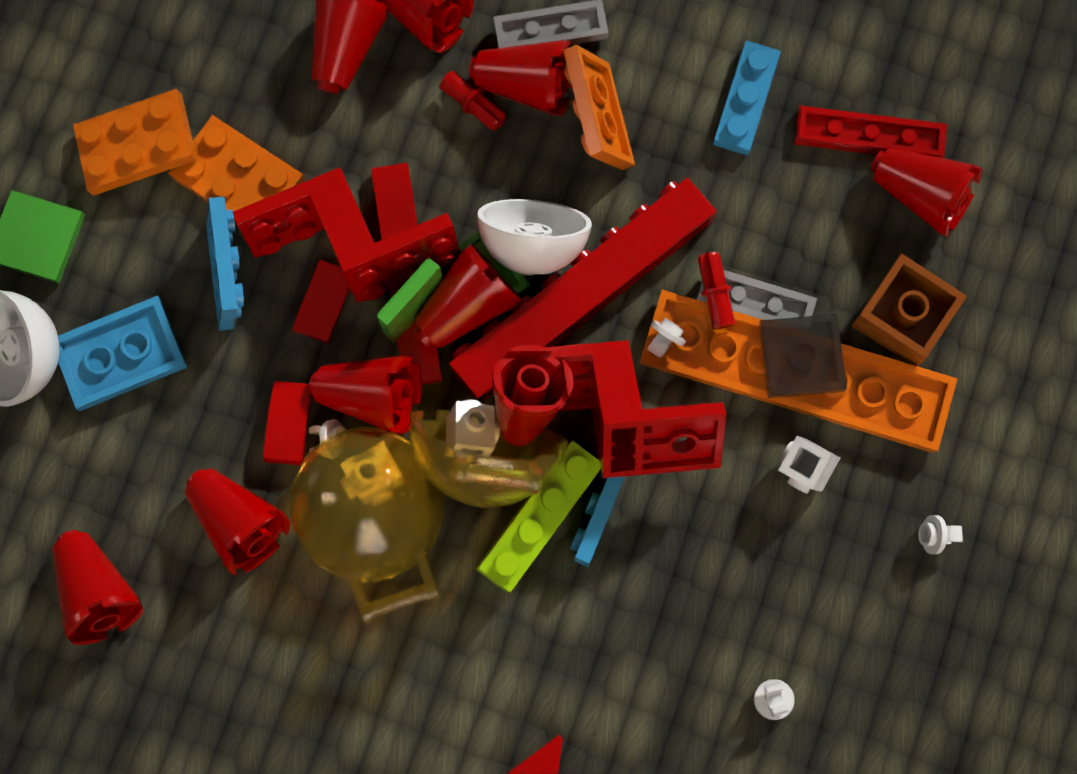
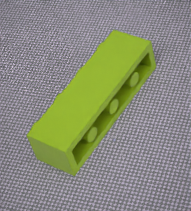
(538, 519)

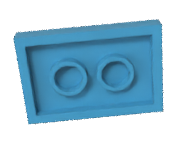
(224, 263)
(119, 353)

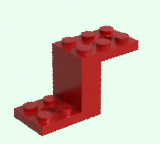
(330, 205)
(634, 438)

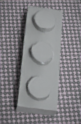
(570, 22)
(764, 299)

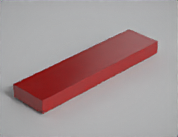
(867, 132)

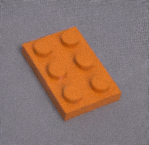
(598, 108)
(134, 142)
(233, 168)

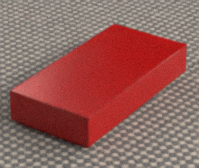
(322, 303)

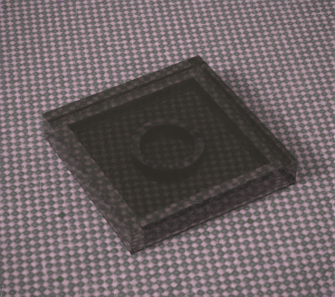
(802, 356)

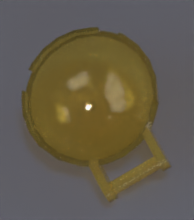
(484, 480)
(368, 514)

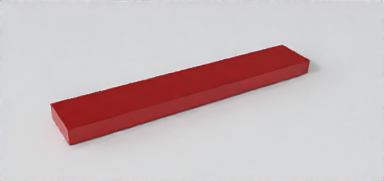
(396, 214)

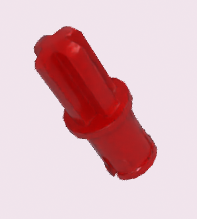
(472, 100)
(716, 291)

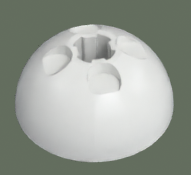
(533, 234)
(26, 348)

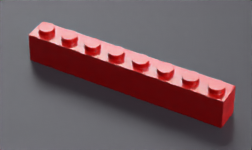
(588, 285)

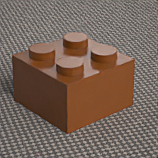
(909, 311)

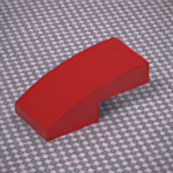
(287, 423)

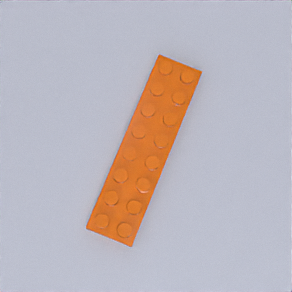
(880, 396)

